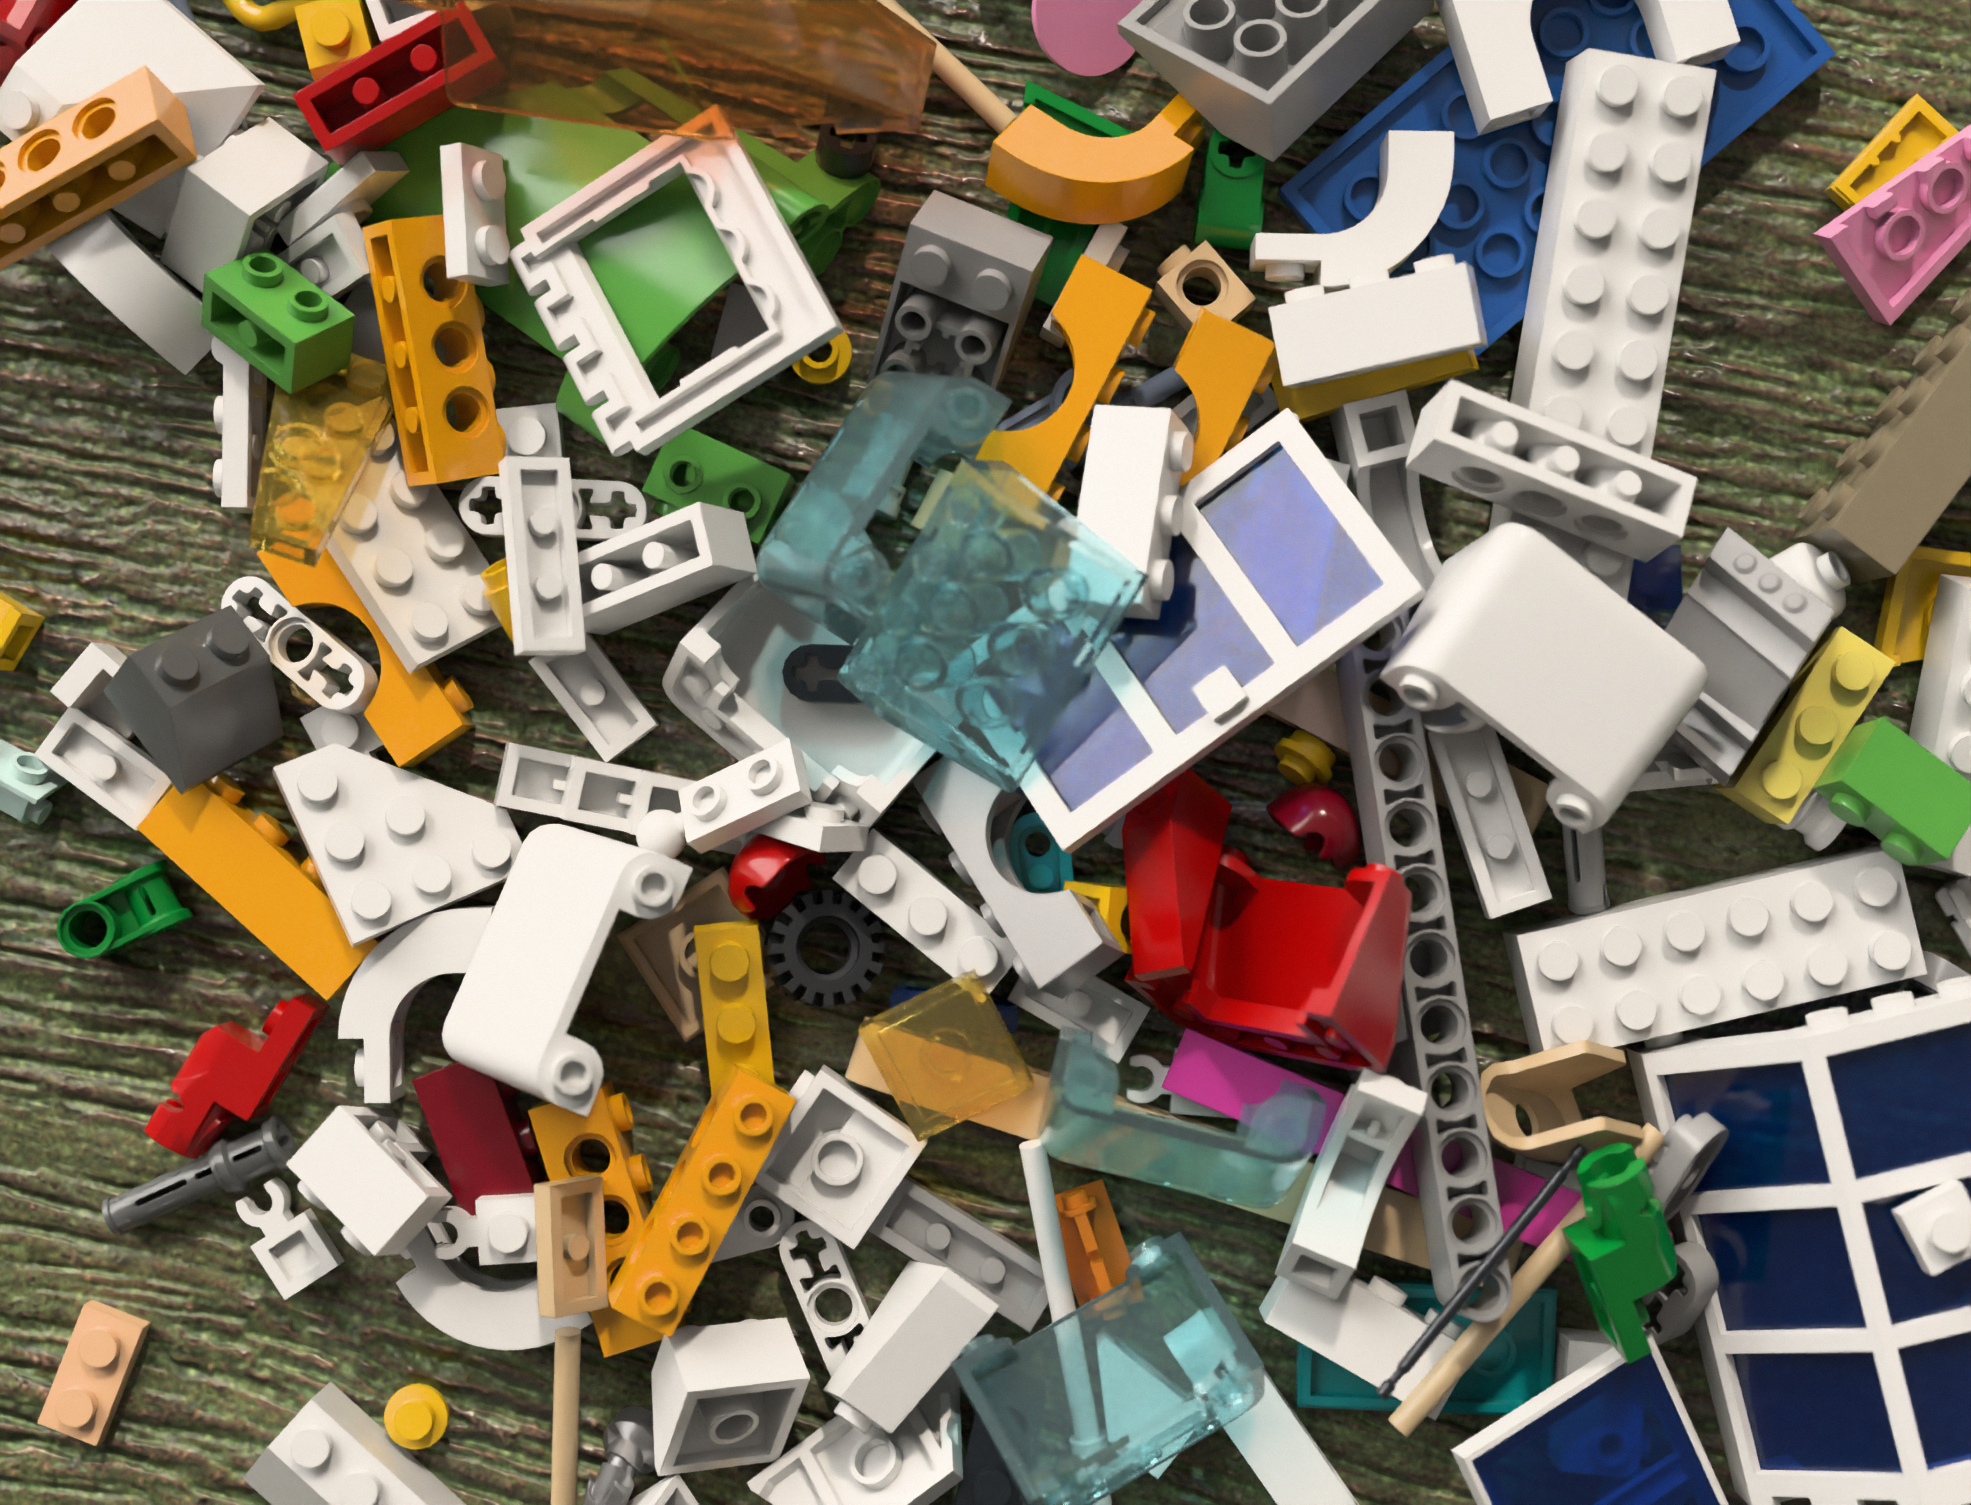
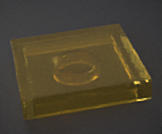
(946, 1055)

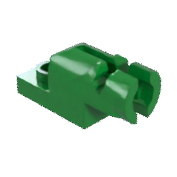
(1620, 1245)

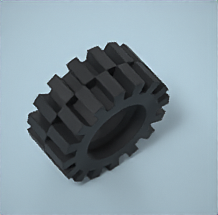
(862, 941)

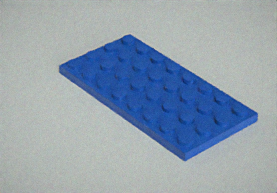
(1503, 174)

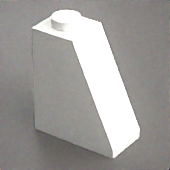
(907, 1346)

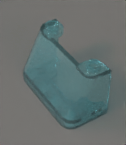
(814, 547)
(1242, 1168)
(1114, 1381)

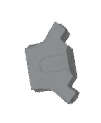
(1753, 636)

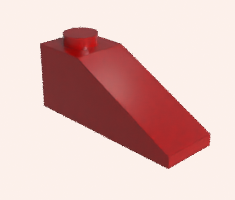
(1170, 870)

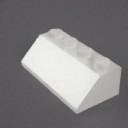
(342, 1458)

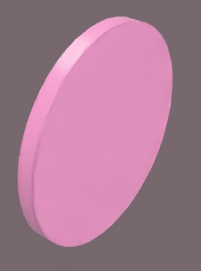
(1083, 34)

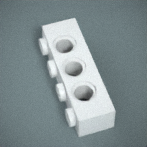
(1551, 472)

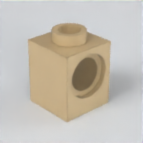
(1232, 295)

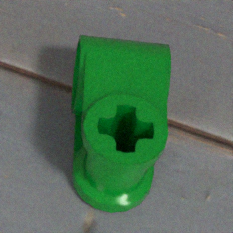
(1229, 197)
(133, 909)

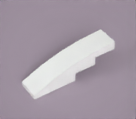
(589, 790)

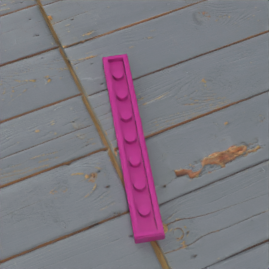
(1228, 1076)

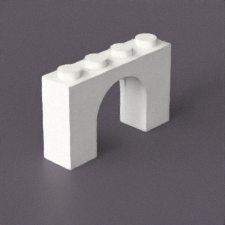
(1503, 67)

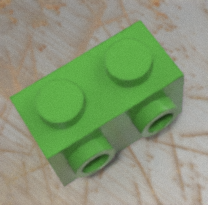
(277, 320)
(710, 472)
(1897, 793)

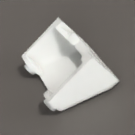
(1549, 667)
(734, 690)
(541, 954)

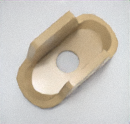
(1545, 1090)

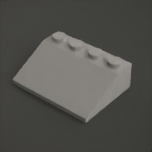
(1266, 64)

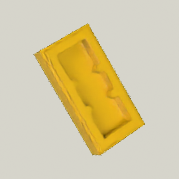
(1899, 144)

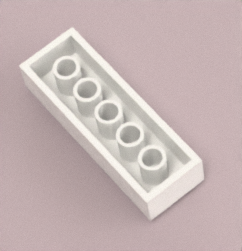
(1716, 951)

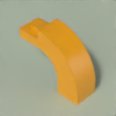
(1091, 177)

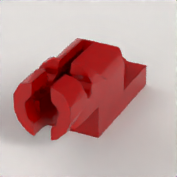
(233, 1073)

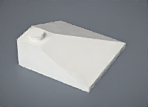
(108, 41)

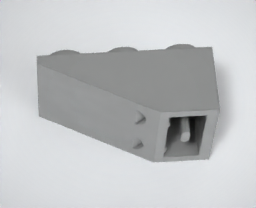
(960, 293)

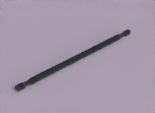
(1481, 1271)

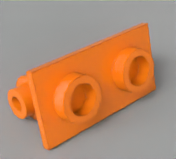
(1091, 1240)

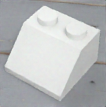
(725, 1395)

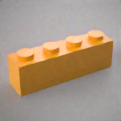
(257, 879)

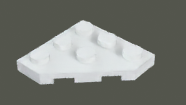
(392, 839)

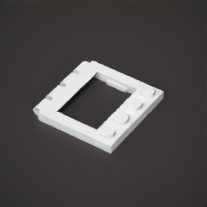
(580, 313)

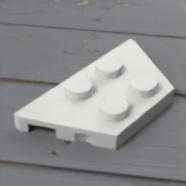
(876, 1467)

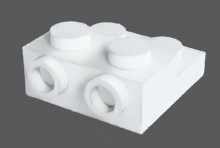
(838, 1155)

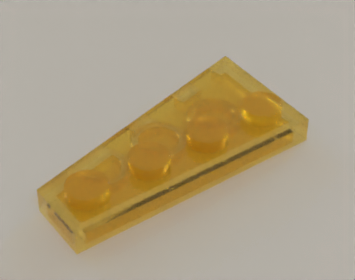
(317, 456)

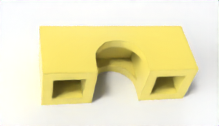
(1808, 727)

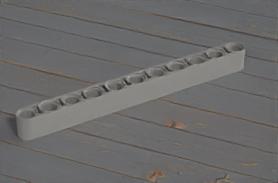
(1440, 988)

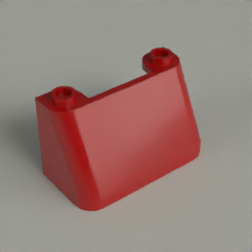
(1296, 966)

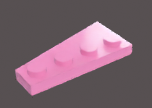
(1905, 230)

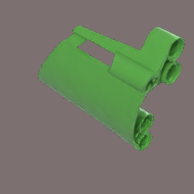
(651, 260)

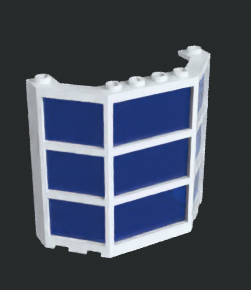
(1826, 1338)

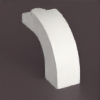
(1410, 197)
(136, 288)
(388, 983)
(1348, 1182)
(475, 1305)

